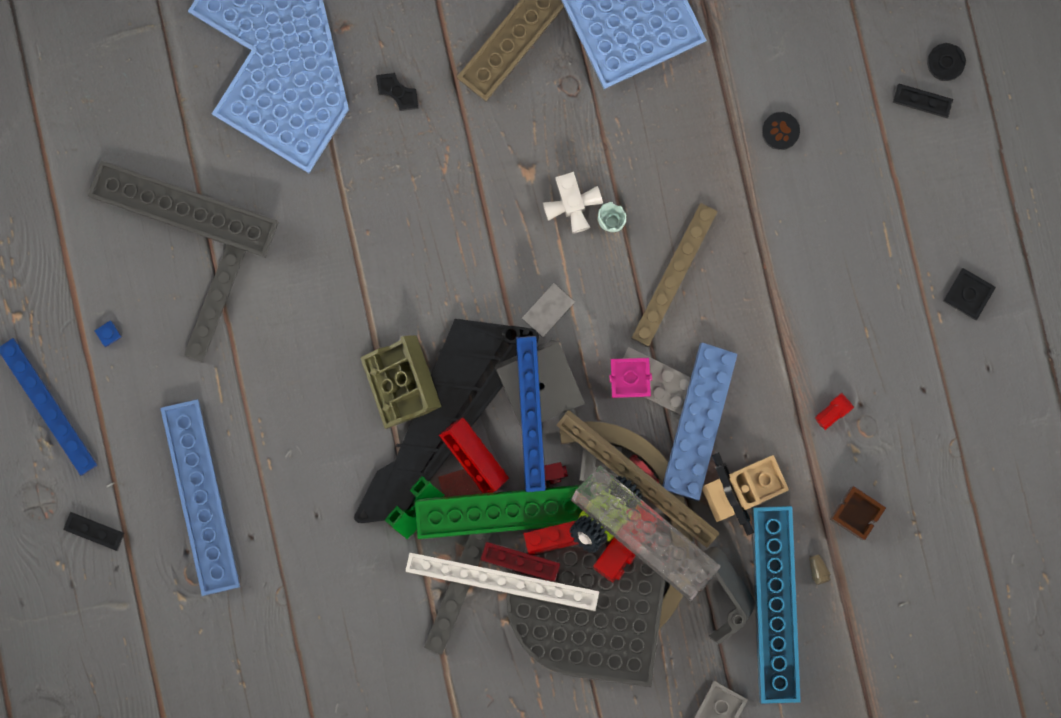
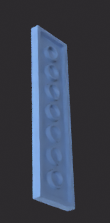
(699, 421)

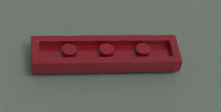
(520, 562)

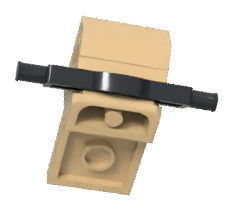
(743, 489)

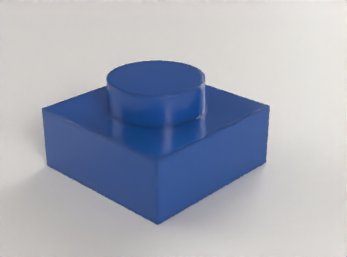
(108, 333)

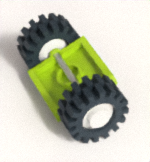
(590, 533)

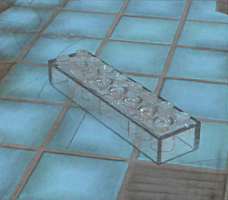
(645, 533)

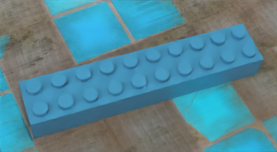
(775, 605)

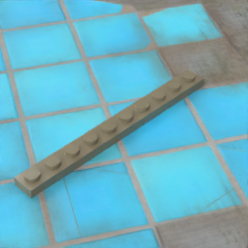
(648, 486)

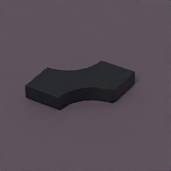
(390, 86)

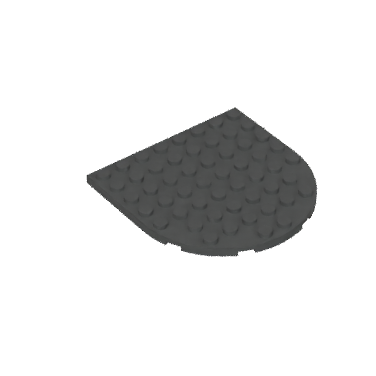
(604, 644)

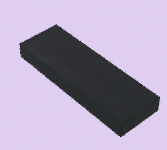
(923, 100)
(94, 531)

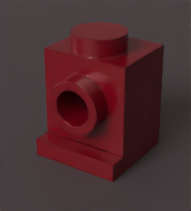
(555, 472)

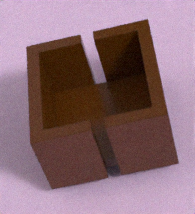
(857, 513)

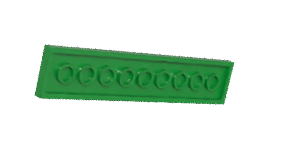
(495, 512)

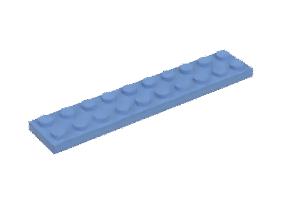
(200, 497)

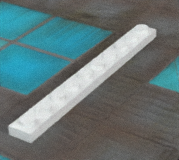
(502, 581)

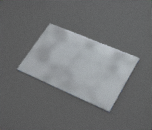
(548, 309)

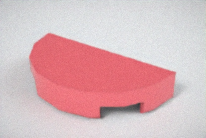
(643, 466)

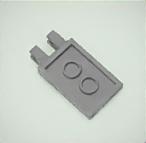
(721, 703)

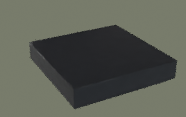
(969, 294)

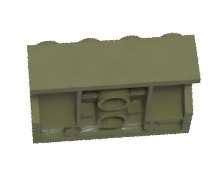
(400, 381)

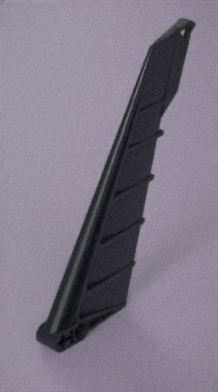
(455, 374)

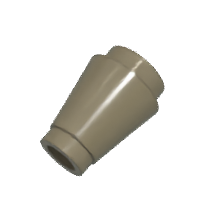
(819, 571)

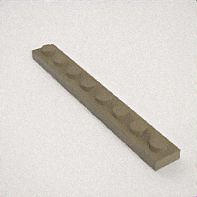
(674, 275)

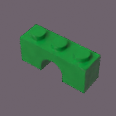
(405, 520)

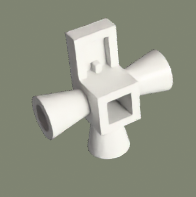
(572, 202)

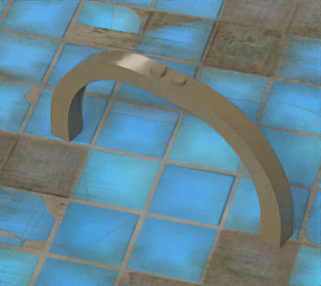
(656, 461)

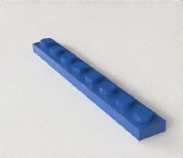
(47, 407)
(530, 413)

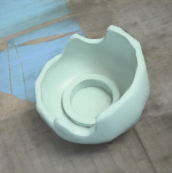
(611, 217)

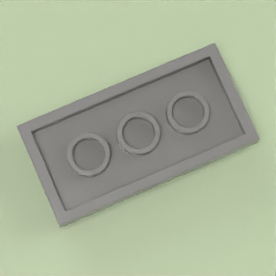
(667, 384)

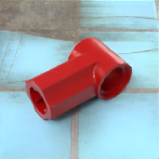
(838, 408)

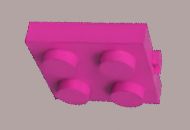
(630, 377)

